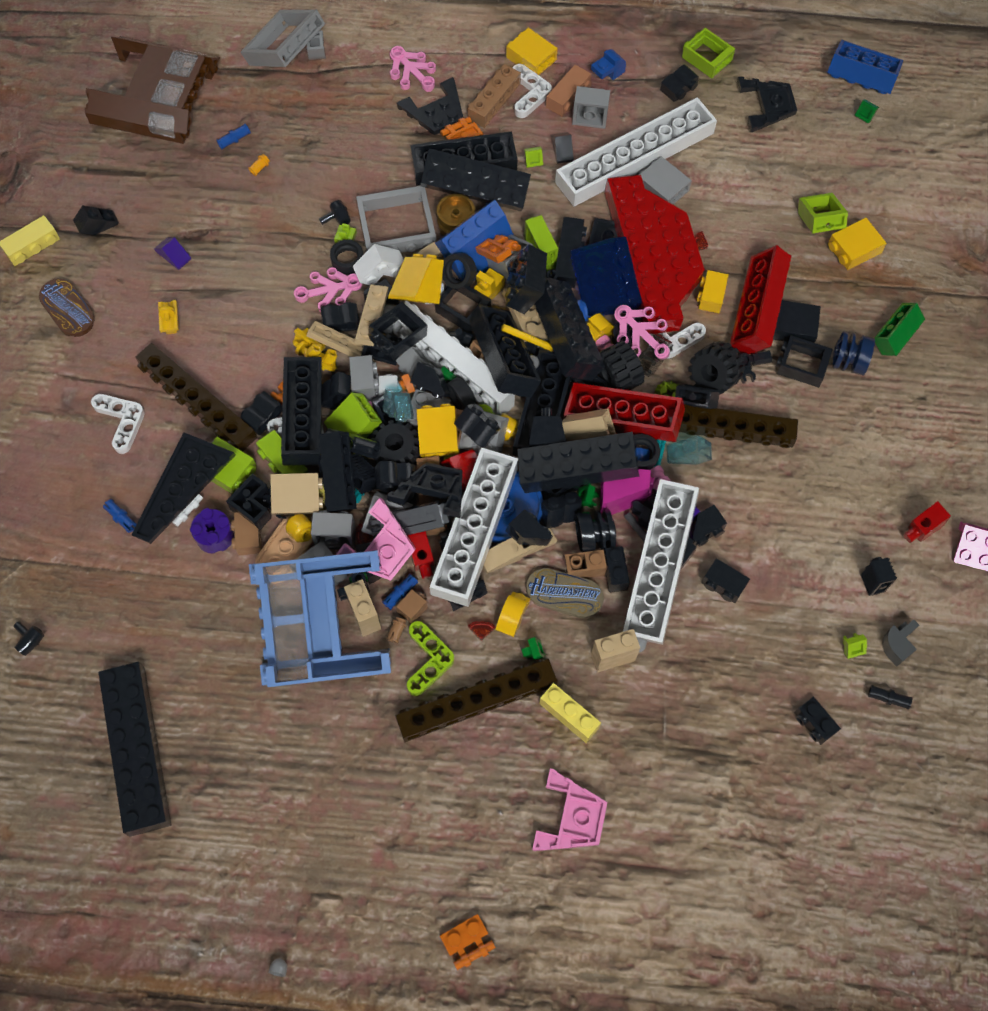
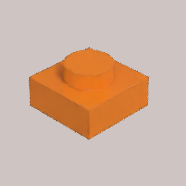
(405, 383)

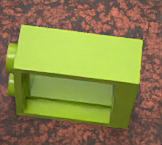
(716, 44)
(817, 222)
(539, 235)

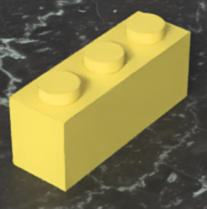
(29, 240)
(569, 713)

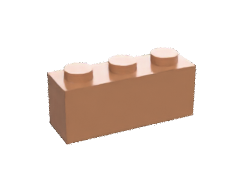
(563, 94)

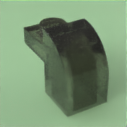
(648, 359)

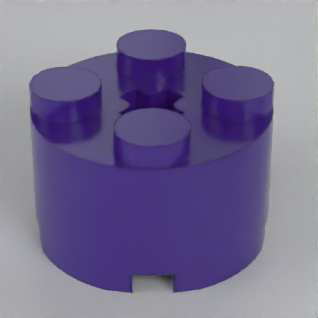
(212, 530)

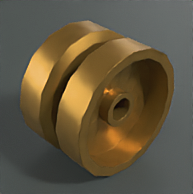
(453, 211)

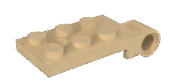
(524, 322)

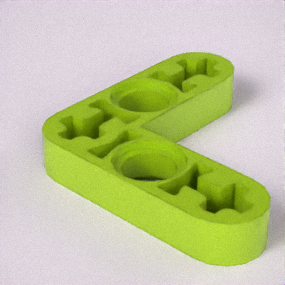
(434, 662)

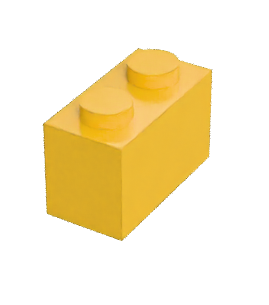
(713, 291)

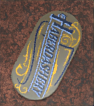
(564, 593)

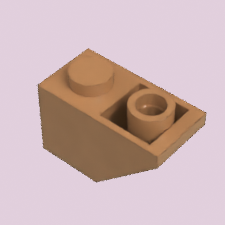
(247, 536)
(586, 564)

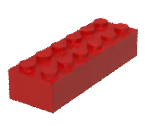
(761, 300)
(630, 410)

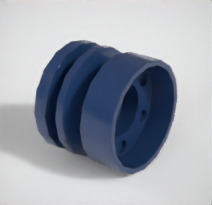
(853, 353)

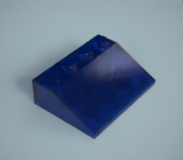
(606, 276)

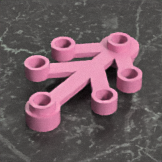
(399, 55)
(330, 287)
(639, 329)

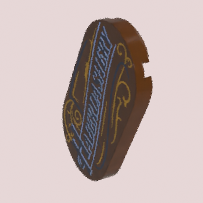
(66, 307)

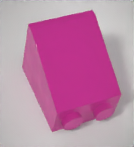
(621, 493)

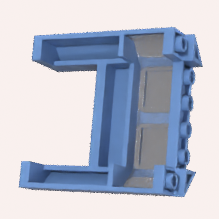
(304, 621)

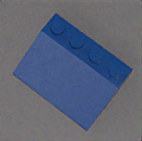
(865, 67)
(470, 233)

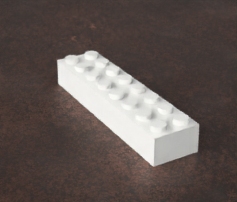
(447, 351)
(474, 530)
(661, 560)

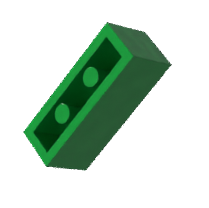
(899, 329)

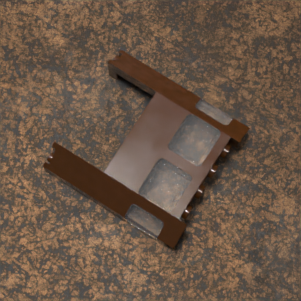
(159, 92)

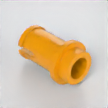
(259, 164)

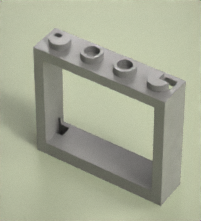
(307, 23)
(392, 199)

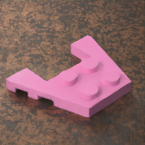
(391, 542)
(581, 817)

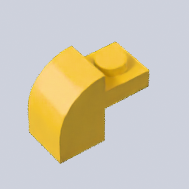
(489, 283)
(599, 326)
(512, 613)

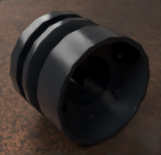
(591, 531)

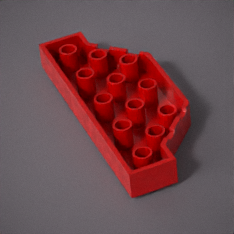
(659, 246)

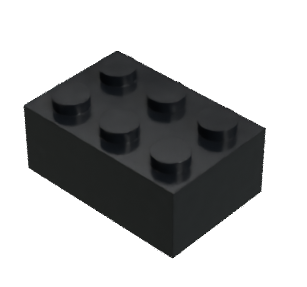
(526, 279)

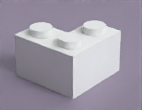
(376, 263)

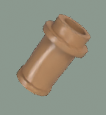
(396, 630)

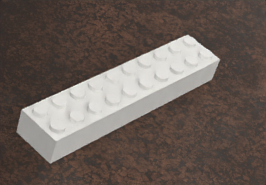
(635, 151)

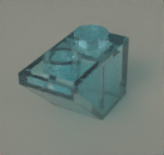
(398, 405)
(689, 451)

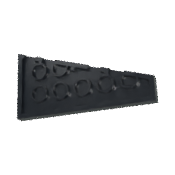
(185, 476)

